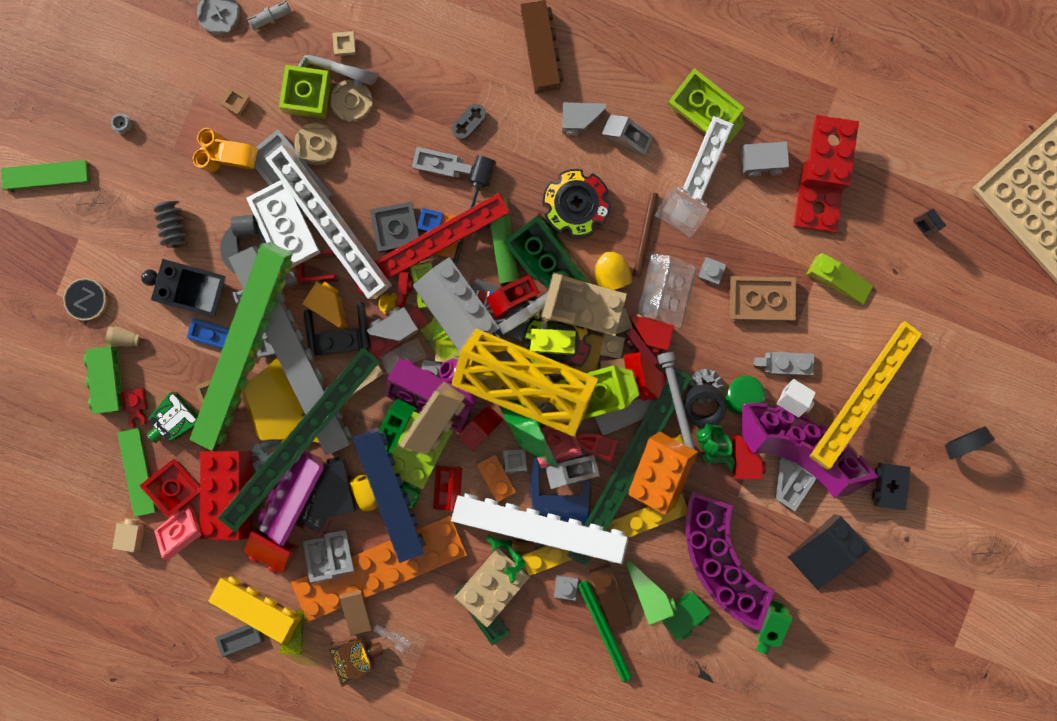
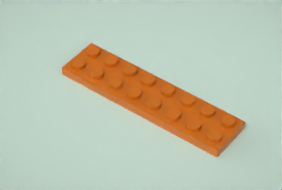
(380, 569)

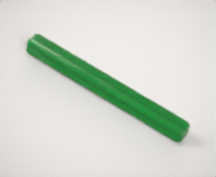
(605, 631)

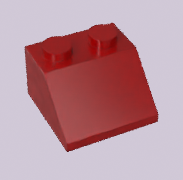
(264, 549)

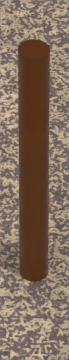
(645, 234)

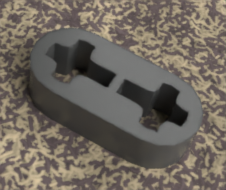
(472, 125)

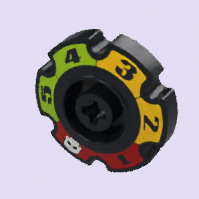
(588, 192)
(582, 348)

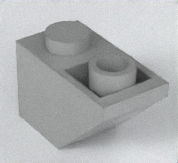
(396, 327)

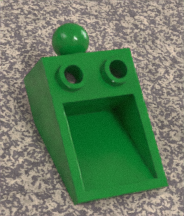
(528, 434)

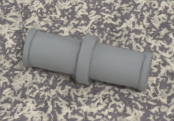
(269, 15)

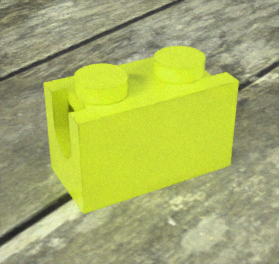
(552, 341)

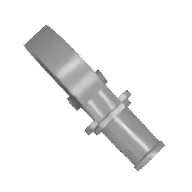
(533, 309)

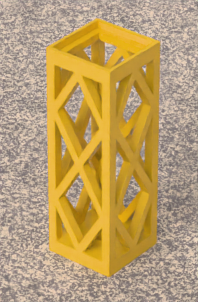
(528, 372)

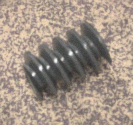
(169, 224)

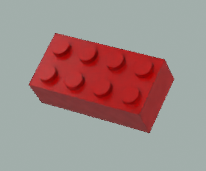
(220, 481)

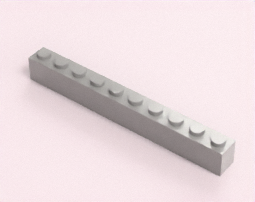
(295, 358)

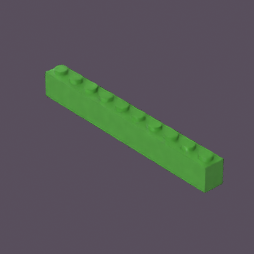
(241, 345)

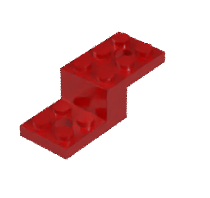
(826, 173)

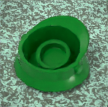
(742, 391)

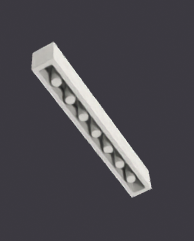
(540, 529)

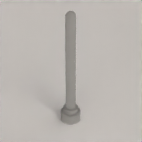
(667, 361)

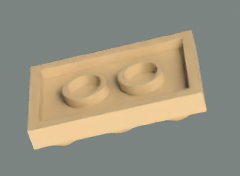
(490, 588)

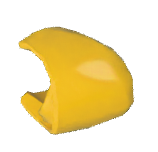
(612, 271)
(363, 493)

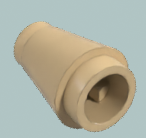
(121, 337)

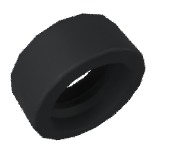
(700, 391)

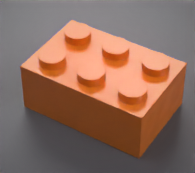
(662, 472)

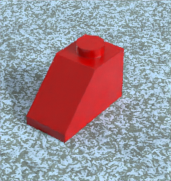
(512, 295)
(653, 333)
(647, 375)
(480, 428)
(746, 463)

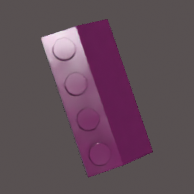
(417, 387)
(290, 497)

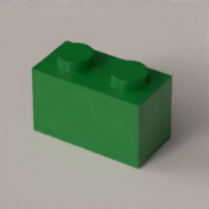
(689, 614)

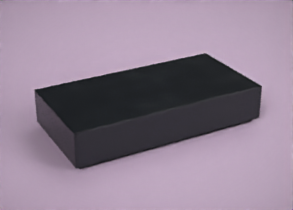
(929, 222)

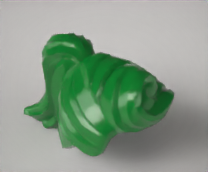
(715, 446)

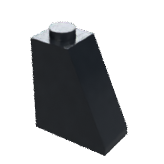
(333, 491)

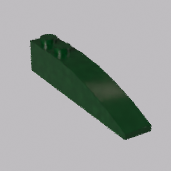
(544, 253)

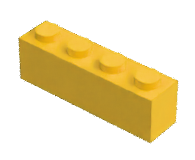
(255, 609)

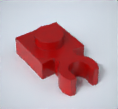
(134, 402)

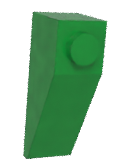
(395, 422)

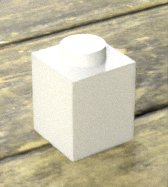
(796, 398)

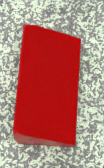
(447, 487)

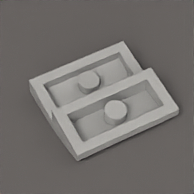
(328, 557)

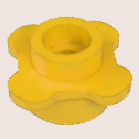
(388, 302)

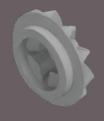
(708, 376)

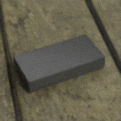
(238, 640)

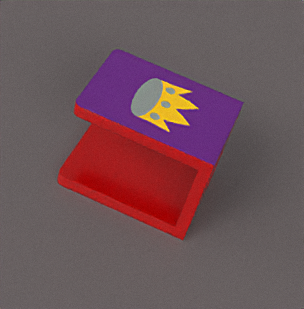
(320, 279)

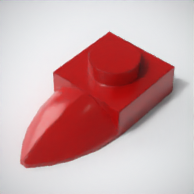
(404, 286)
(597, 445)

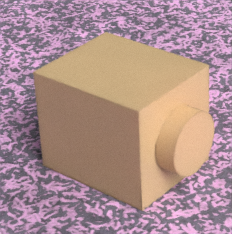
(128, 535)

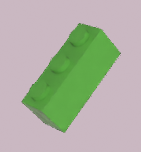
(104, 379)

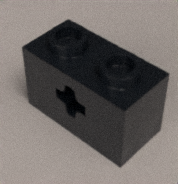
(891, 497)

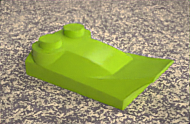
(701, 100)
(613, 390)

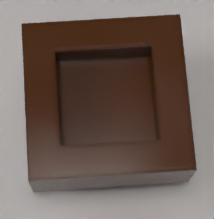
(522, 545)

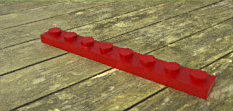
(442, 236)

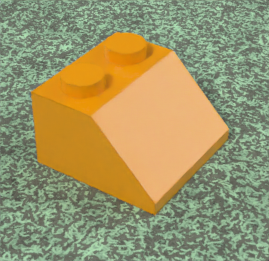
(326, 303)

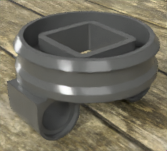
(241, 228)

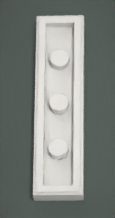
(707, 157)

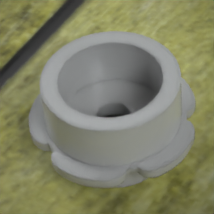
(117, 119)

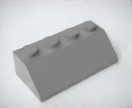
(454, 303)

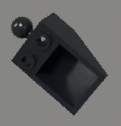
(186, 287)

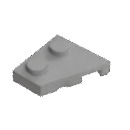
(792, 483)

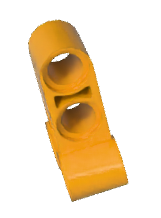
(222, 152)

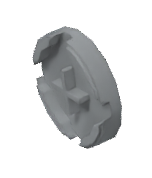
(218, 16)

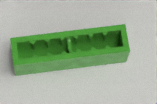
(506, 262)

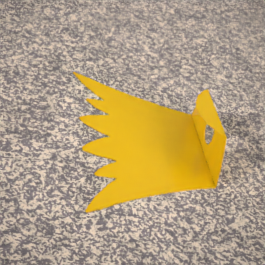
(272, 403)

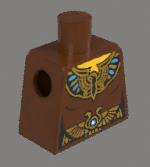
(353, 658)

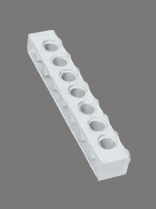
(328, 222)

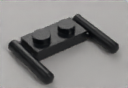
(340, 340)

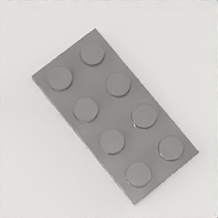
(266, 148)

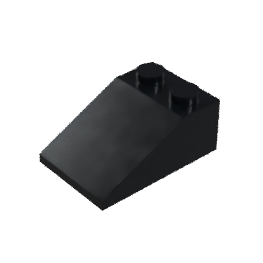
(828, 551)

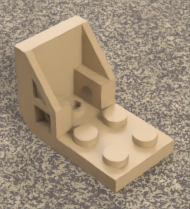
(584, 304)

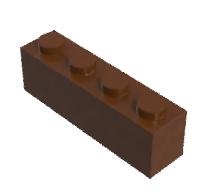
(540, 46)

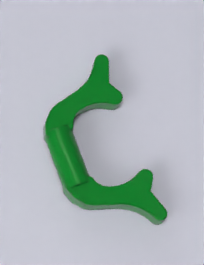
(519, 561)

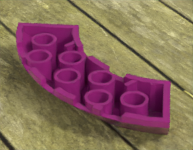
(794, 438)
(718, 565)

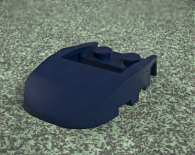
(565, 506)

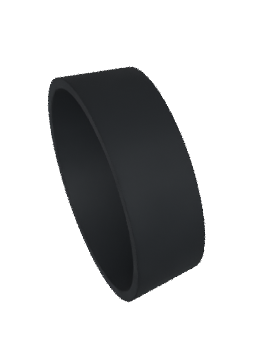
(969, 442)

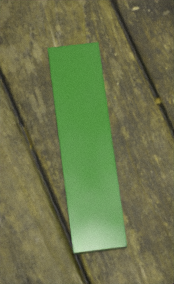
(45, 175)
(136, 470)

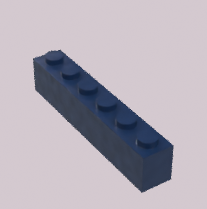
(388, 495)

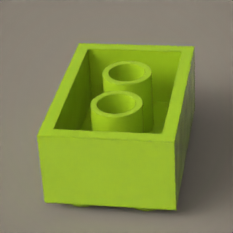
(415, 466)

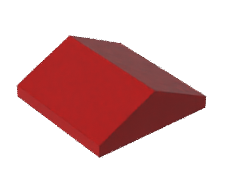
(170, 488)

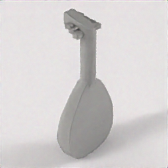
(360, 75)

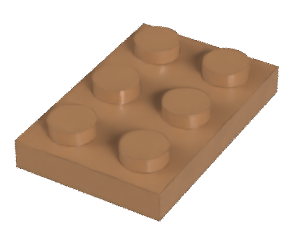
(762, 298)

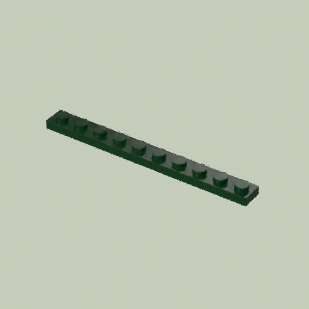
(298, 440)
(625, 471)

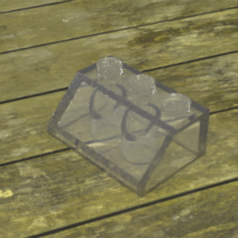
(666, 290)

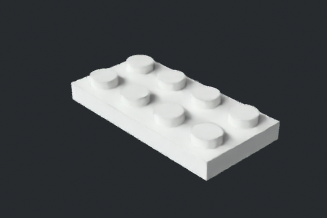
(283, 222)

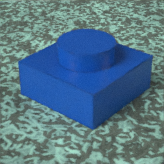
(429, 219)

